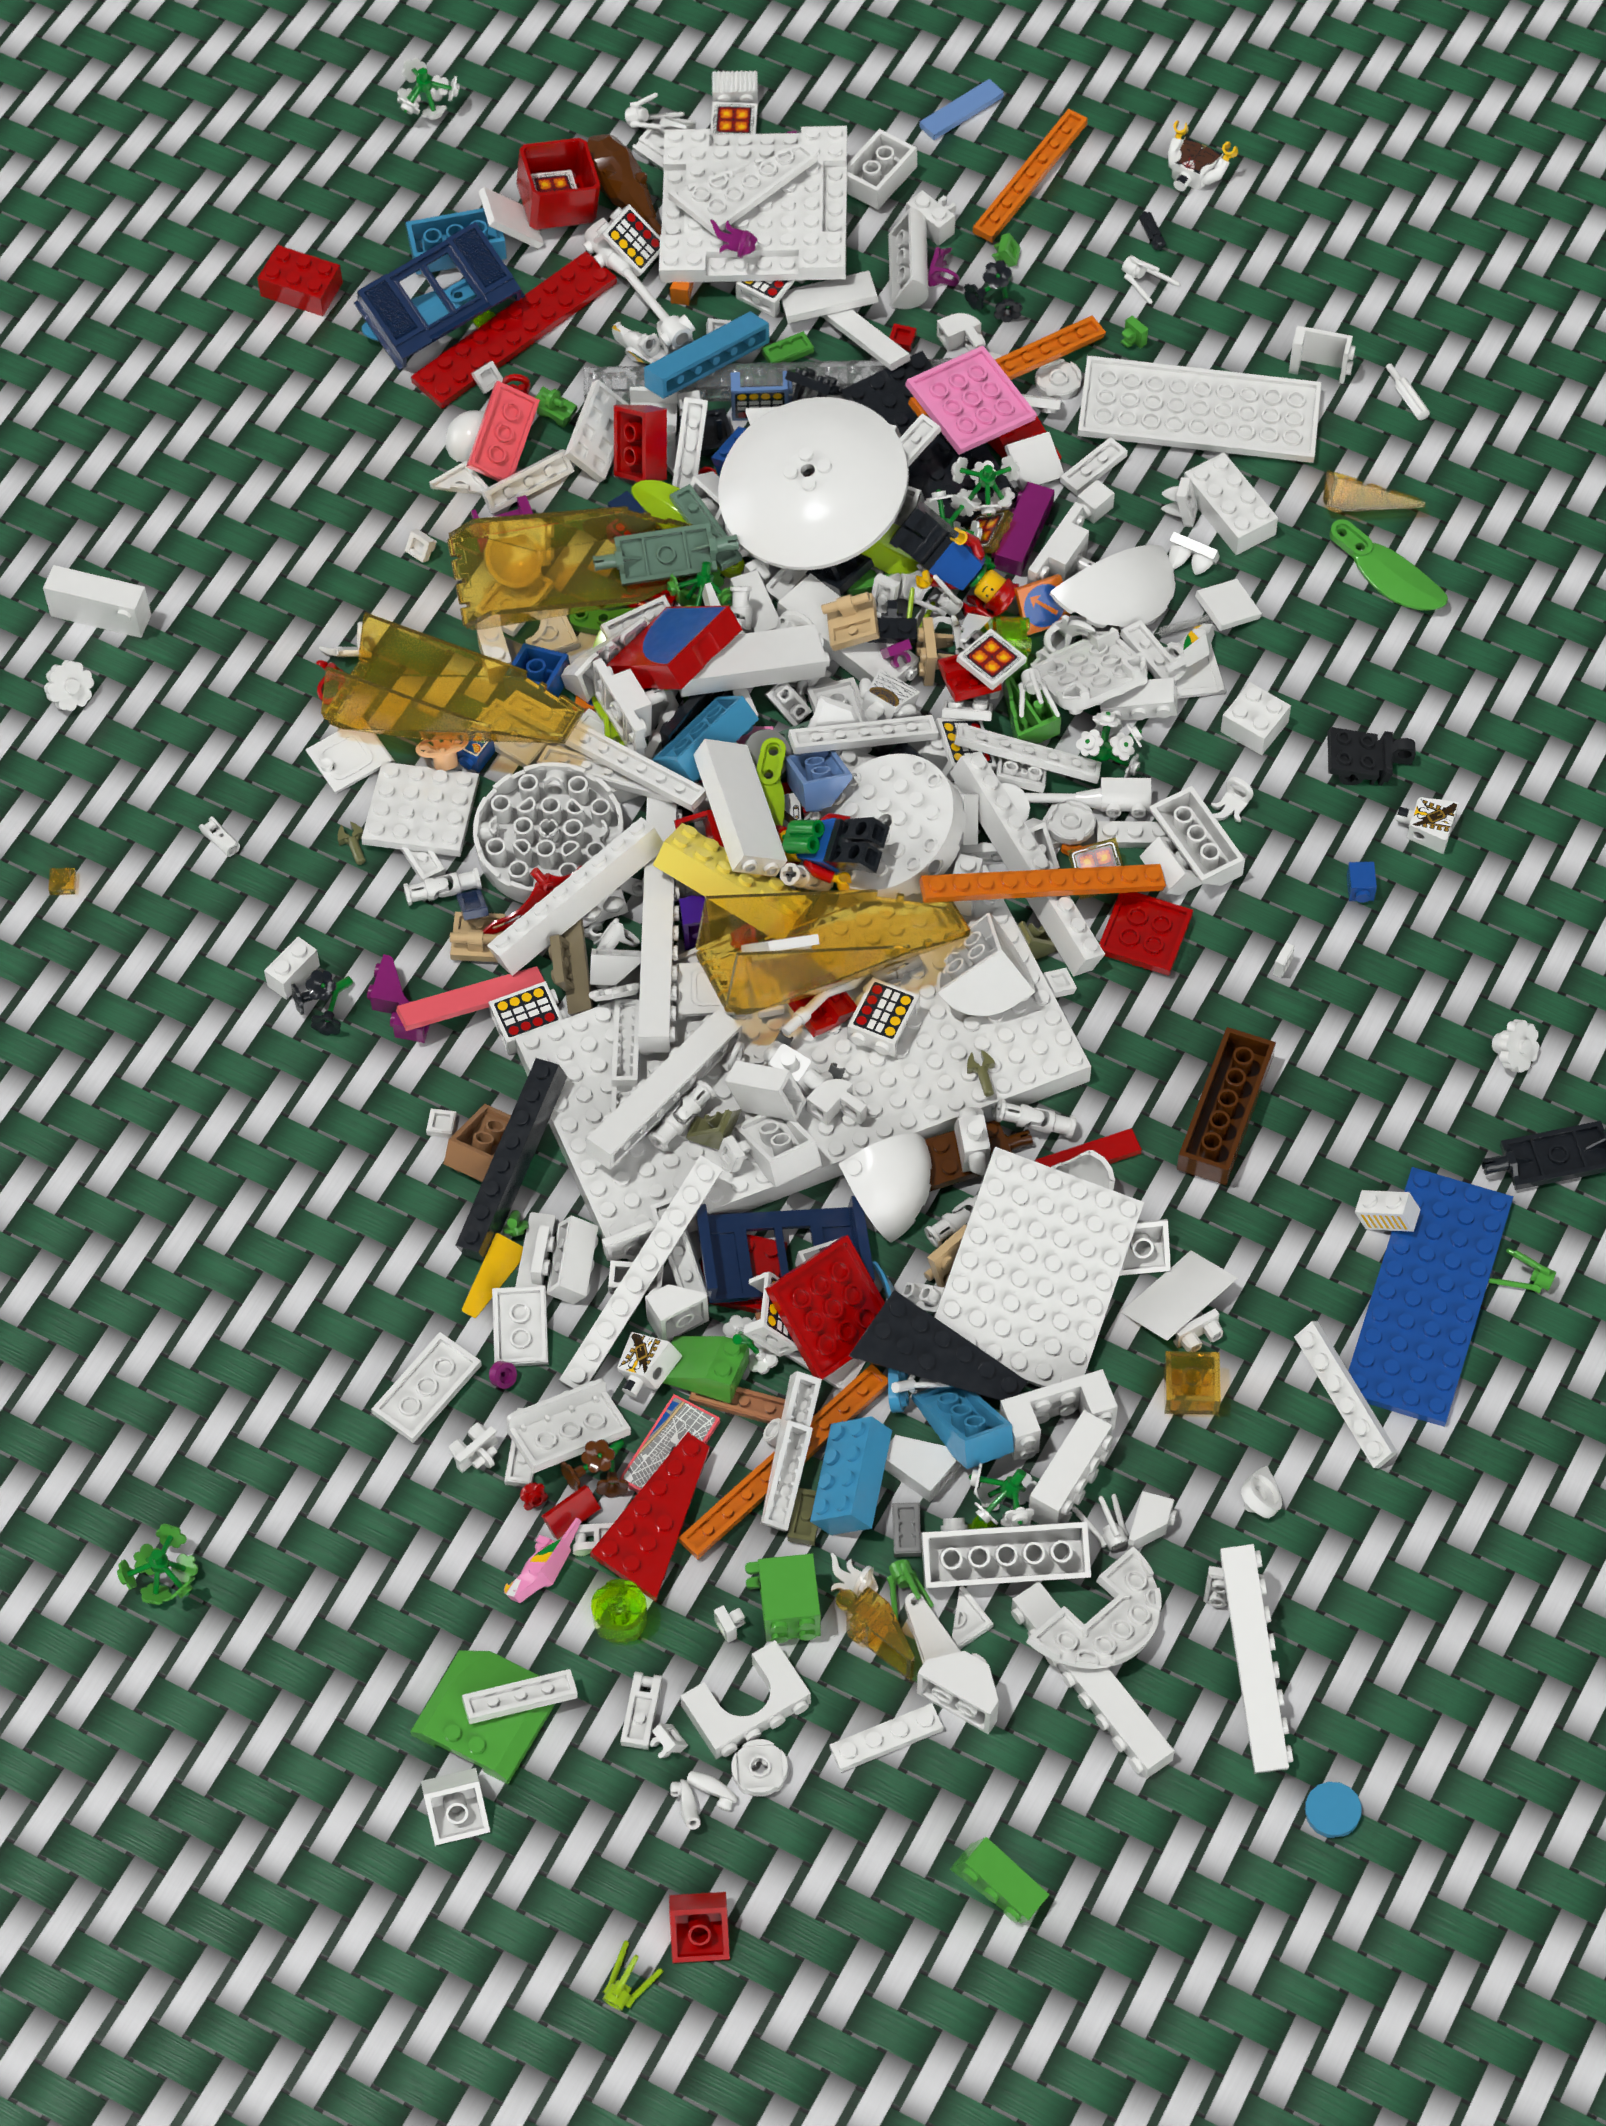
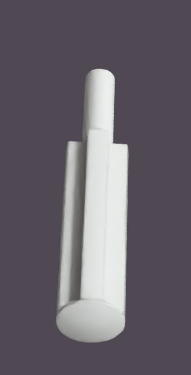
(1409, 394)

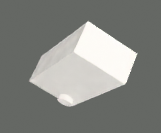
(97, 601)

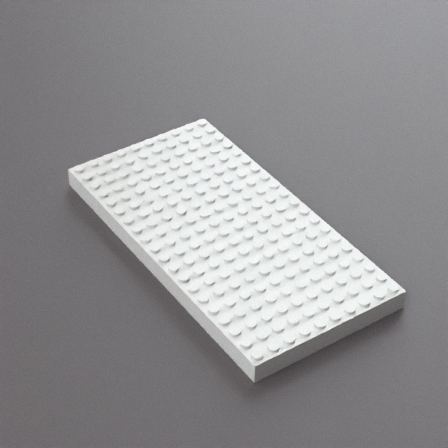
(903, 1094)

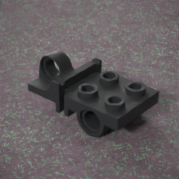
(1363, 756)

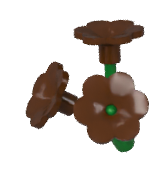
(598, 1457)

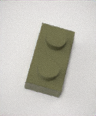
(801, 1528)

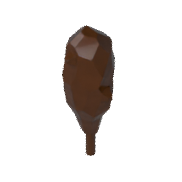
(622, 177)

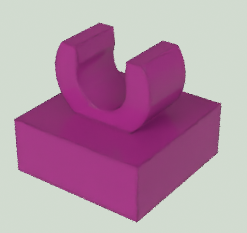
(897, 650)

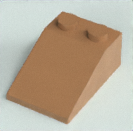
(476, 1142)

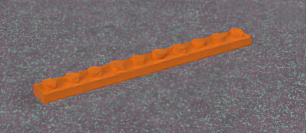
(1042, 351)
(1041, 883)
(753, 1487)

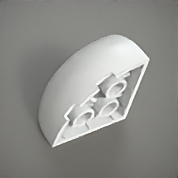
(984, 972)
(891, 1181)

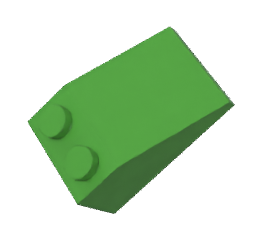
(709, 1366)

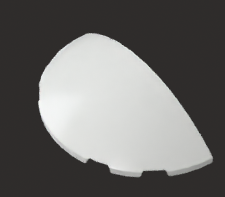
(1120, 588)

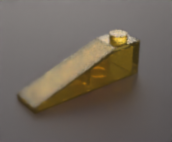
(1349, 494)

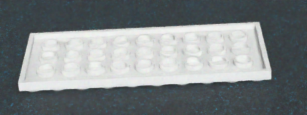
(1200, 409)

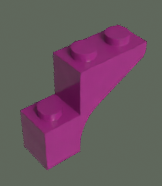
(387, 995)

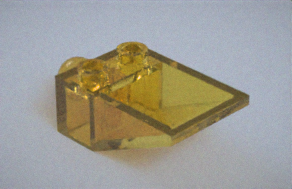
(876, 1626)

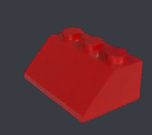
(640, 442)

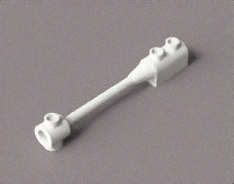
(674, 329)
(1113, 796)

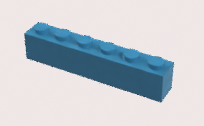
(706, 355)

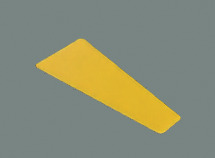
(497, 1266)

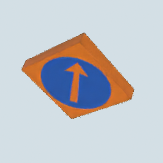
(1038, 605)

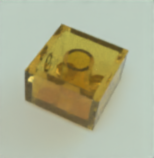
(1192, 1383)

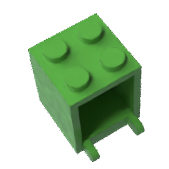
(787, 1596)

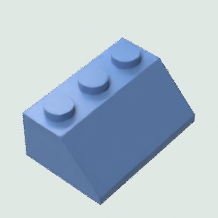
(816, 778)

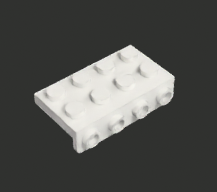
(564, 1424)

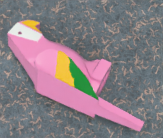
(543, 1565)

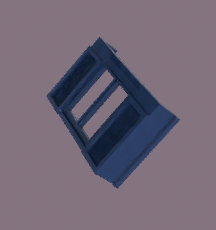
(397, 319)
(727, 1251)

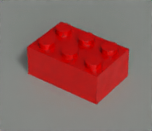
(300, 280)

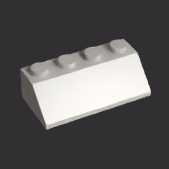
(1199, 837)

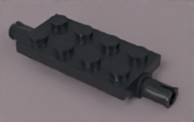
(1551, 1155)

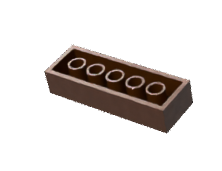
(1226, 1106)

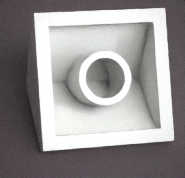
(1148, 1249)

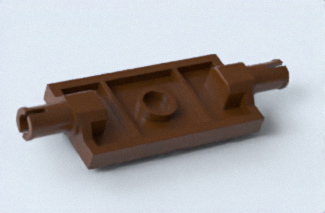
(946, 1160)

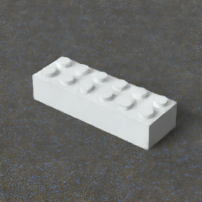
(1005, 1554)

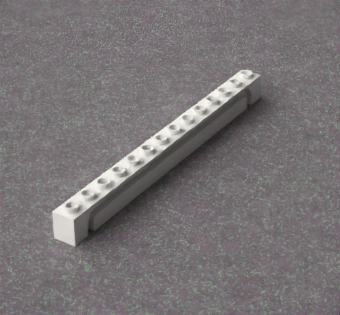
(658, 942)

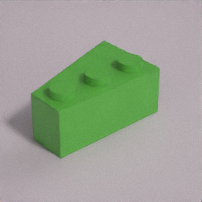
(1038, 720)
(1000, 1880)

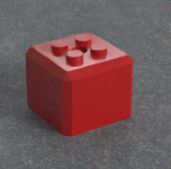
(562, 206)

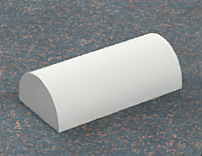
(908, 261)

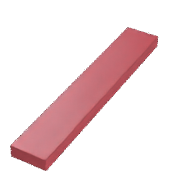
(464, 999)

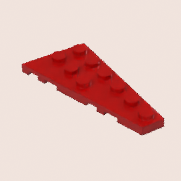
(648, 1529)

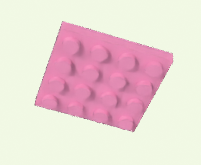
(971, 399)

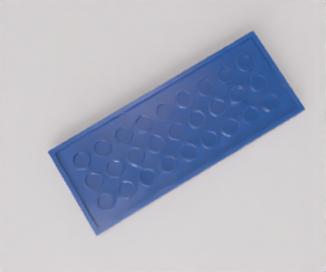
(1429, 1298)

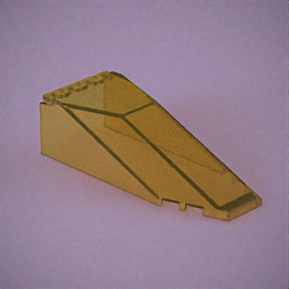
(544, 564)
(440, 692)
(855, 935)

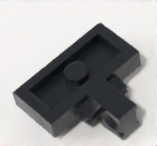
(894, 627)

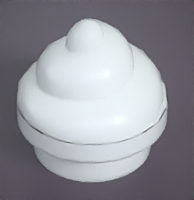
(954, 1524)

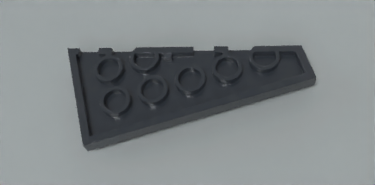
(922, 1346)

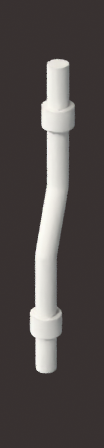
(804, 1013)

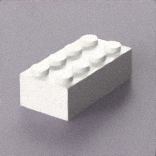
(1231, 504)
(1071, 1470)

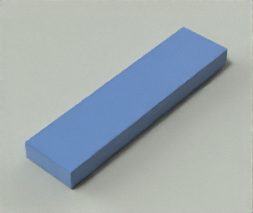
(961, 109)

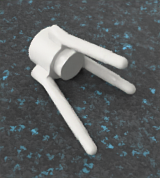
(637, 115)
(1136, 269)
(947, 602)
(1034, 684)
(1115, 1534)

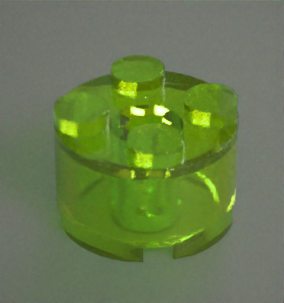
(1014, 631)
(623, 1625)

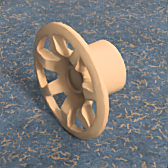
(443, 753)

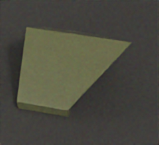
(1037, 940)
(712, 1129)

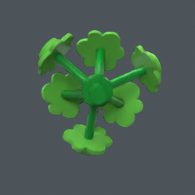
(687, 597)
(156, 1562)

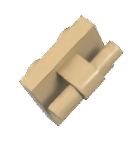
(851, 620)
(469, 940)
(943, 1258)

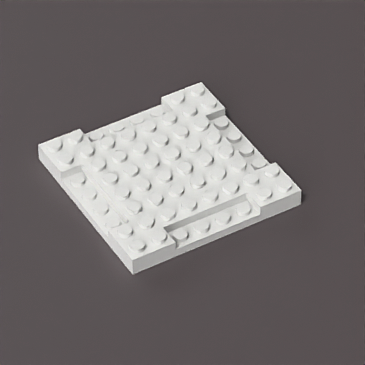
(796, 227)

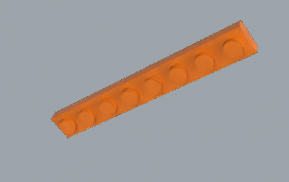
(1029, 175)

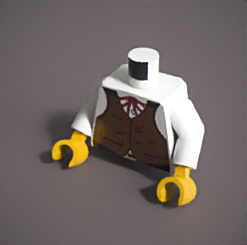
(1195, 163)

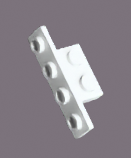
(536, 1250)

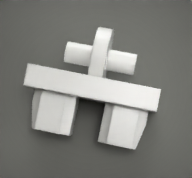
(788, 703)
(923, 1295)
(1197, 1326)
(477, 1452)

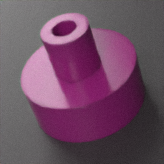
(503, 1374)

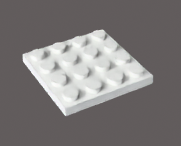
(420, 809)

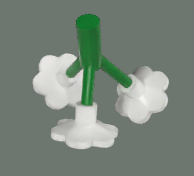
(760, 1358)

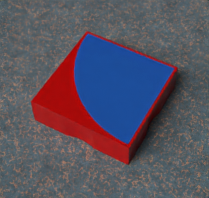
(677, 645)

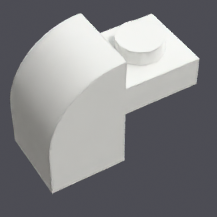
(960, 330)
(833, 1097)

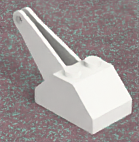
(951, 1676)

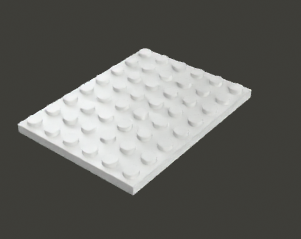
(1037, 1267)

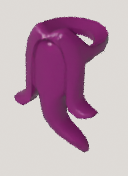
(739, 240)
(936, 269)

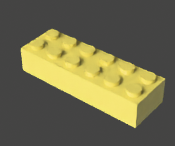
(706, 868)

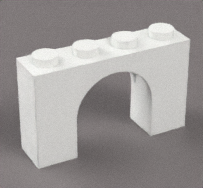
(726, 1731)

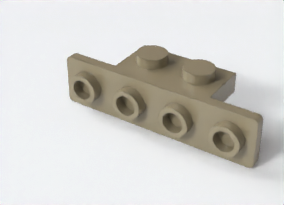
(571, 967)

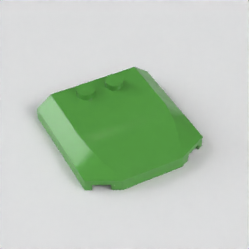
(491, 1744)

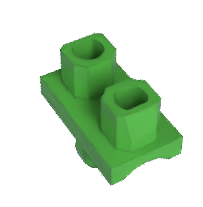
(555, 406)

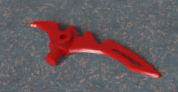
(543, 886)

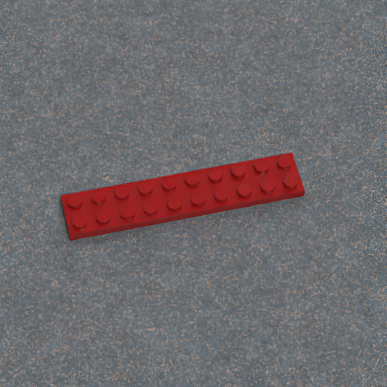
(514, 328)

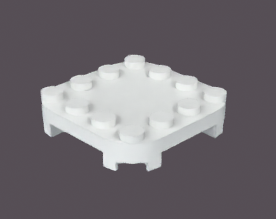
(1091, 671)

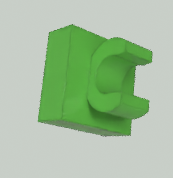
(1007, 250)
(1134, 333)

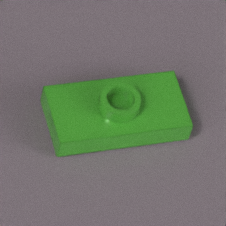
(788, 349)

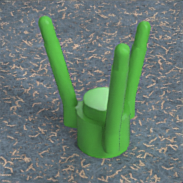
(1540, 1276)
(904, 1577)

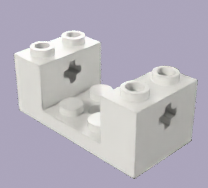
(1036, 1407)

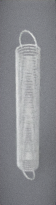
(1183, 625)

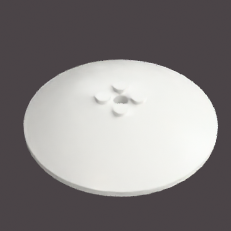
(818, 517)

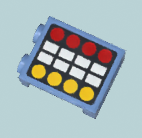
(757, 396)

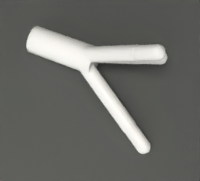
(910, 1385)

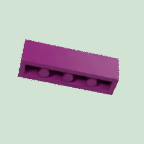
(1025, 528)

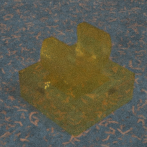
(62, 881)

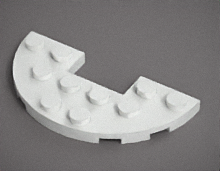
(1116, 1630)

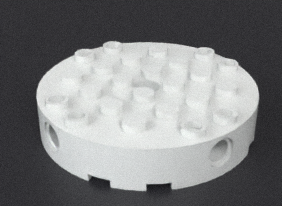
(922, 817)
(543, 819)

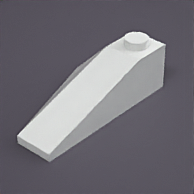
(579, 675)

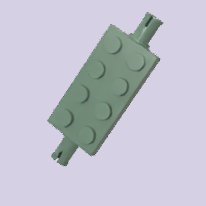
(665, 552)

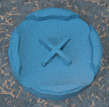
(1333, 1809)

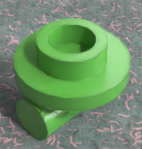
(514, 1226)

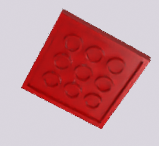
(827, 1305)

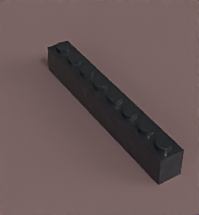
(512, 1158)

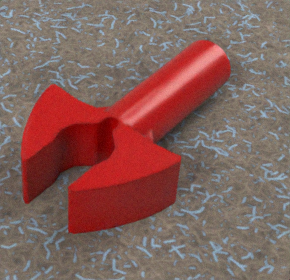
(977, 608)

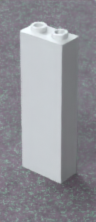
(763, 660)
(859, 660)
(740, 808)

